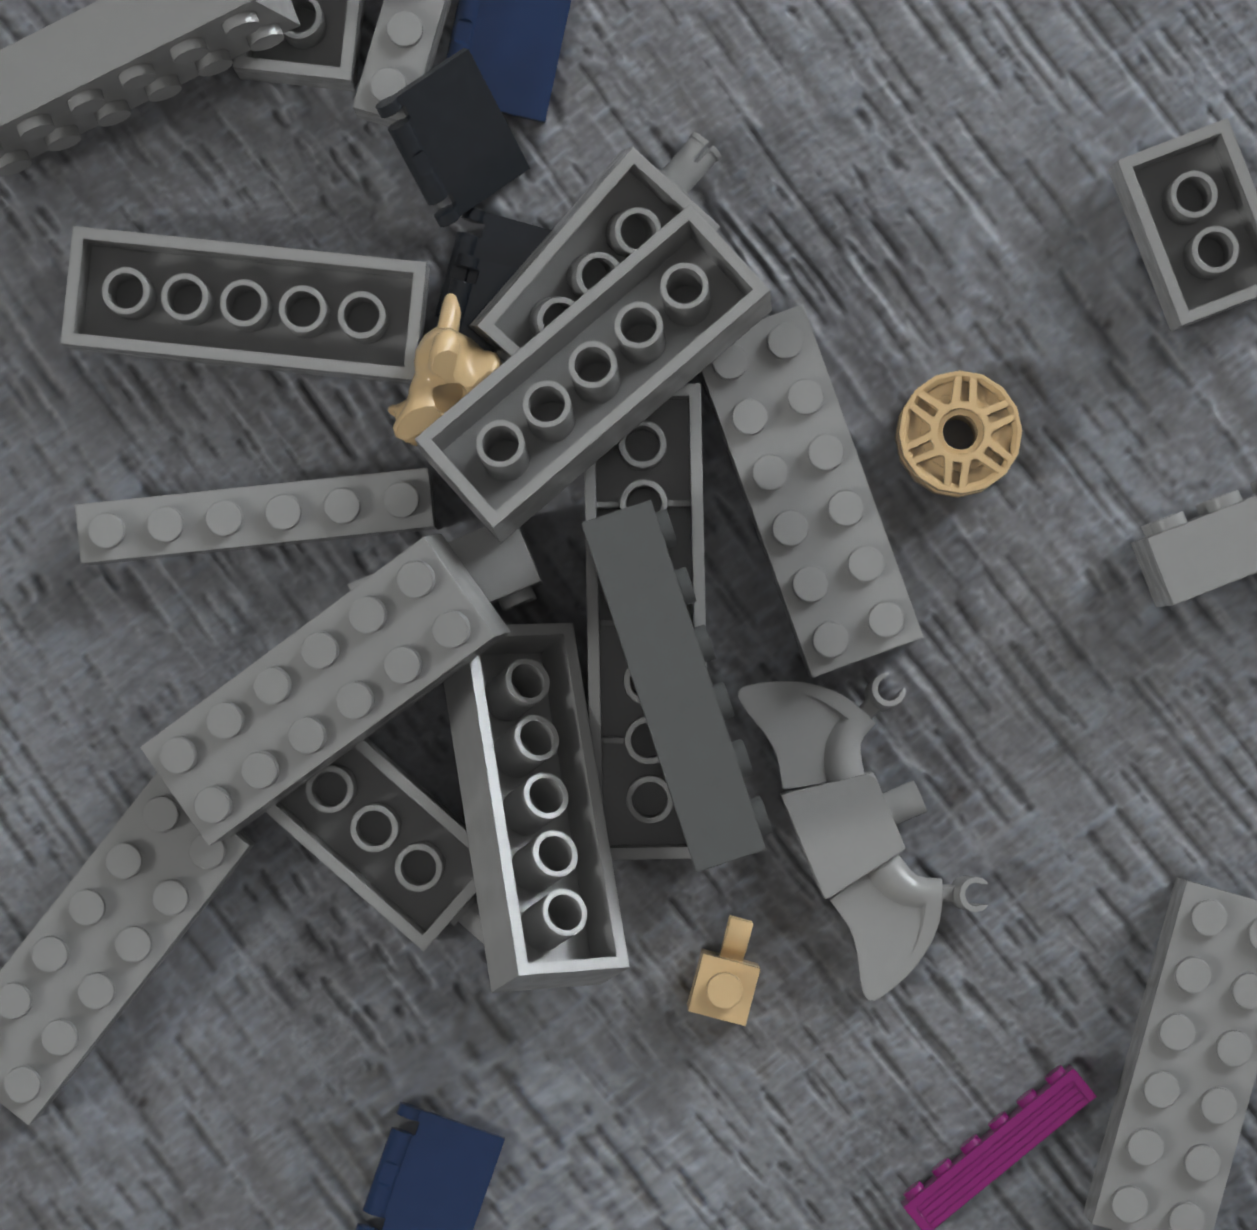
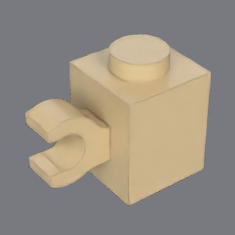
(724, 980)

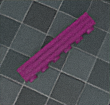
(997, 1149)

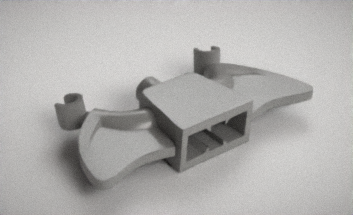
(851, 825)

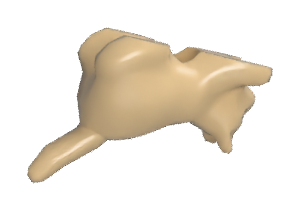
(445, 371)

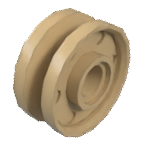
(986, 411)

